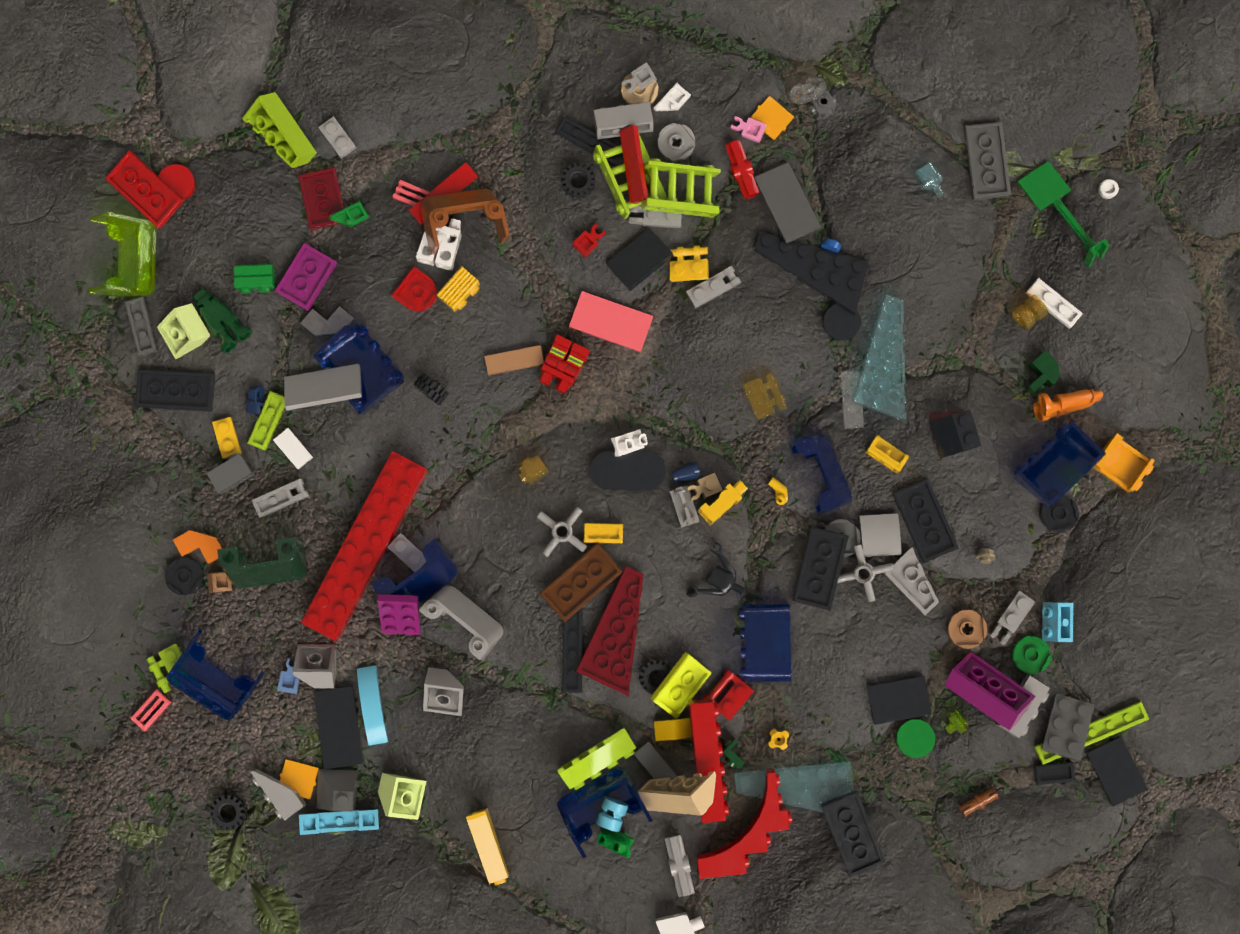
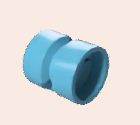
(607, 819)

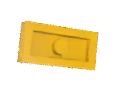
(226, 437)

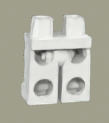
(448, 241)

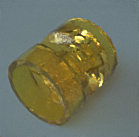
(1028, 313)

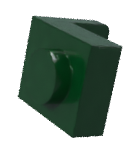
(733, 760)

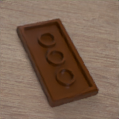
(581, 582)

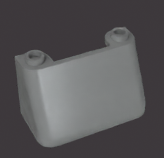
(469, 615)

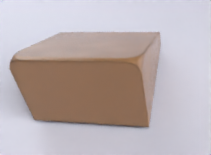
(218, 582)

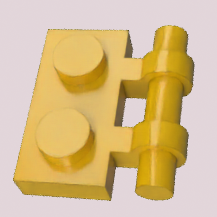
(689, 269)

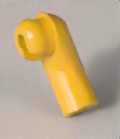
(781, 491)

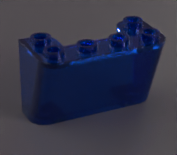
(355, 346)
(1059, 464)
(765, 643)

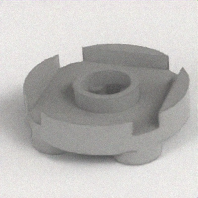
(678, 132)

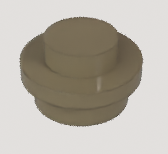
(985, 556)

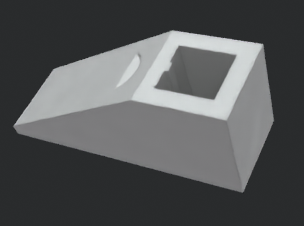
(283, 797)

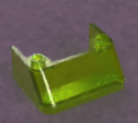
(135, 255)

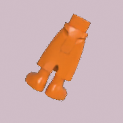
(1064, 403)

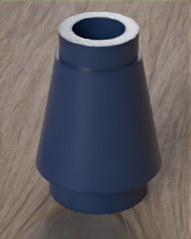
(687, 472)

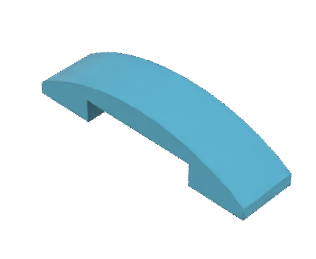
(371, 705)
(338, 821)

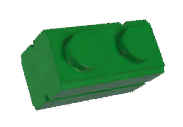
(254, 277)

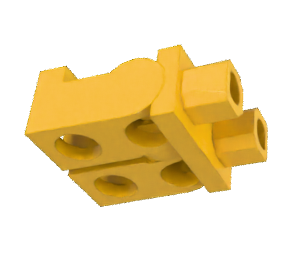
(729, 496)

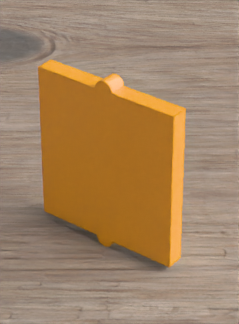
(773, 116)
(300, 777)

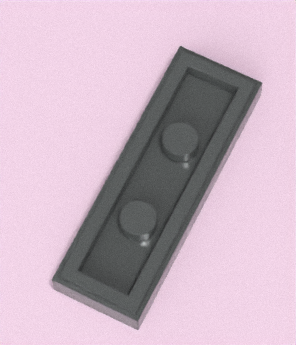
(141, 326)

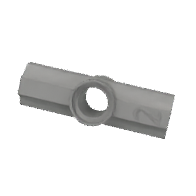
(679, 865)

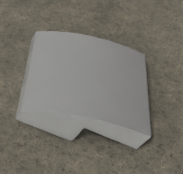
(880, 535)

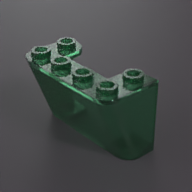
(287, 568)

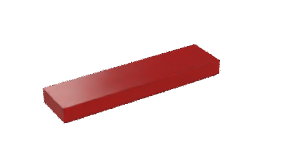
(633, 164)
(453, 184)

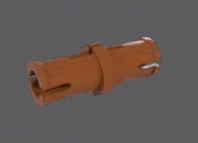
(978, 801)

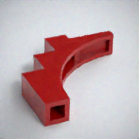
(770, 817)

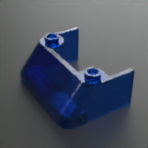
(208, 683)
(582, 806)

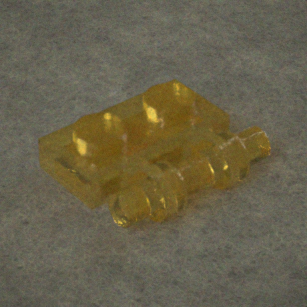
(759, 399)

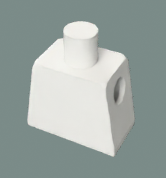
(679, 924)

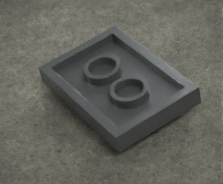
(1068, 727)

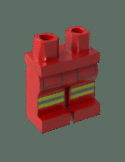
(561, 370)

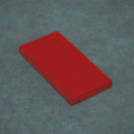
(144, 189)

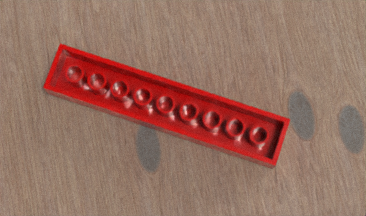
(364, 546)

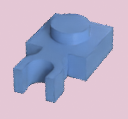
(288, 682)

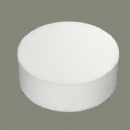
(1108, 189)

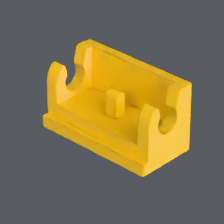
(887, 454)

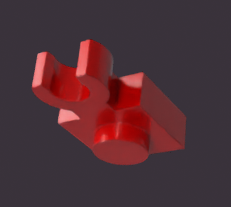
(587, 242)

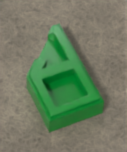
(350, 215)

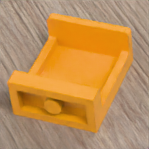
(1124, 464)

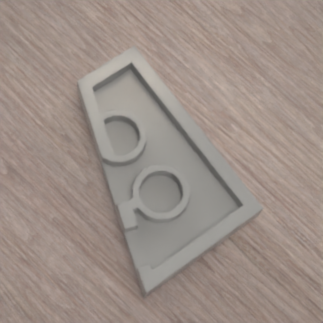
(912, 582)

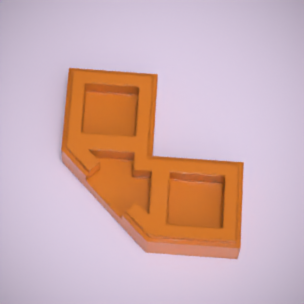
(193, 540)

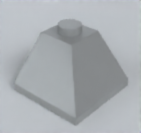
(316, 664)
(442, 692)

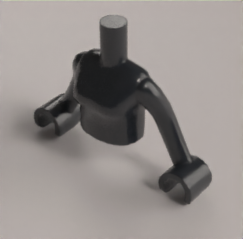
(720, 579)

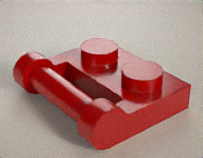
(734, 697)

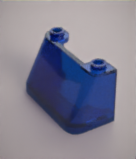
(838, 490)
(424, 581)

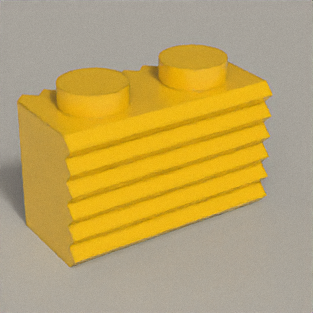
(458, 289)

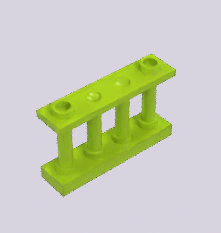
(600, 157)
(671, 204)

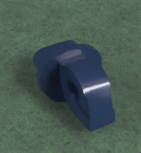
(255, 399)

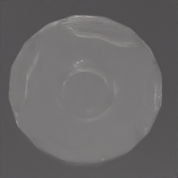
(808, 91)

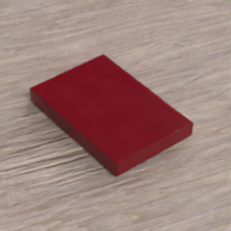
(321, 197)

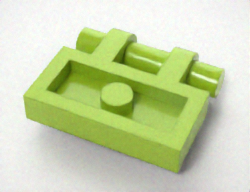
(168, 659)

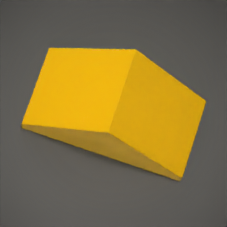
(672, 729)

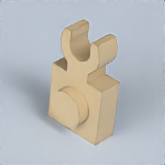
(706, 486)

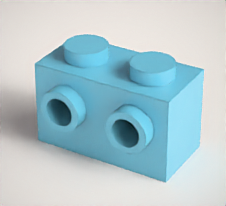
(1057, 622)

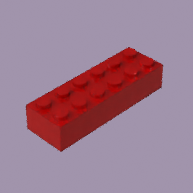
(707, 753)

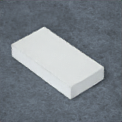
(293, 448)

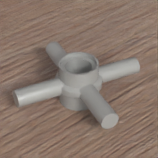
(567, 524)
(863, 565)

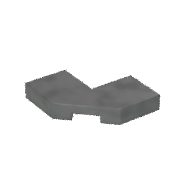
(319, 326)

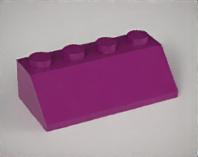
(989, 690)

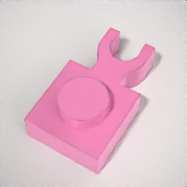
(751, 130)

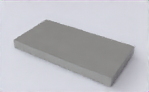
(322, 387)

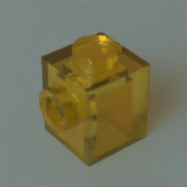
(532, 470)

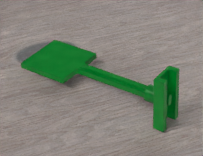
(1046, 187)

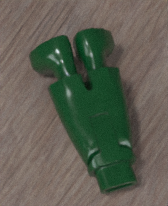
(221, 320)

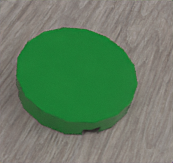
(1031, 654)
(915, 738)

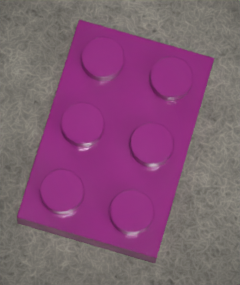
(306, 277)
(399, 614)

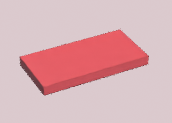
(611, 321)

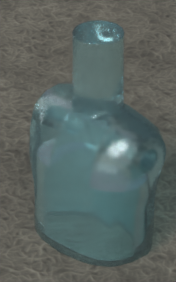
(930, 178)

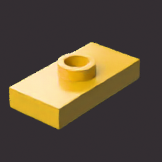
(603, 533)

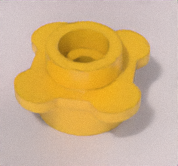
(783, 739)

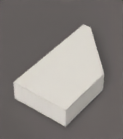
(673, 99)

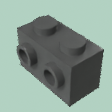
(230, 473)

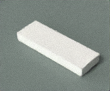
(1055, 303)

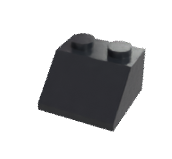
(955, 434)

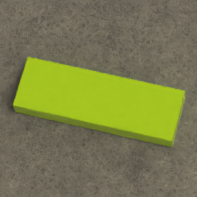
(267, 421)

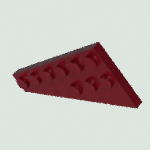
(613, 642)

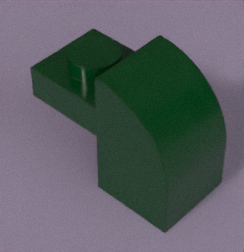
(1047, 369)

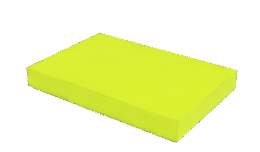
(680, 685)

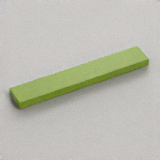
(1105, 727)

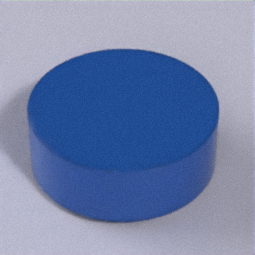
(831, 245)

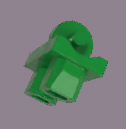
(618, 842)

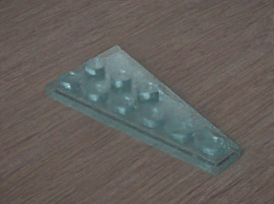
(883, 370)
(801, 785)

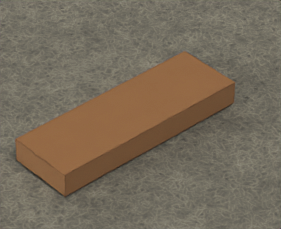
(514, 360)

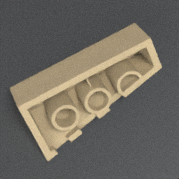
(679, 795)

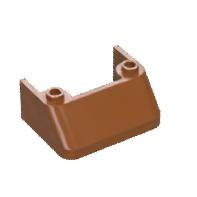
(437, 208)

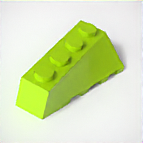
(280, 130)
(597, 758)

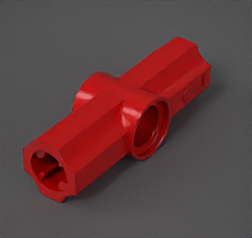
(741, 169)

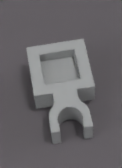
(642, 77)

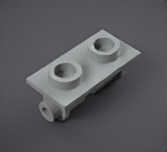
(684, 506)

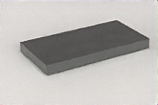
(987, 161)
(787, 202)

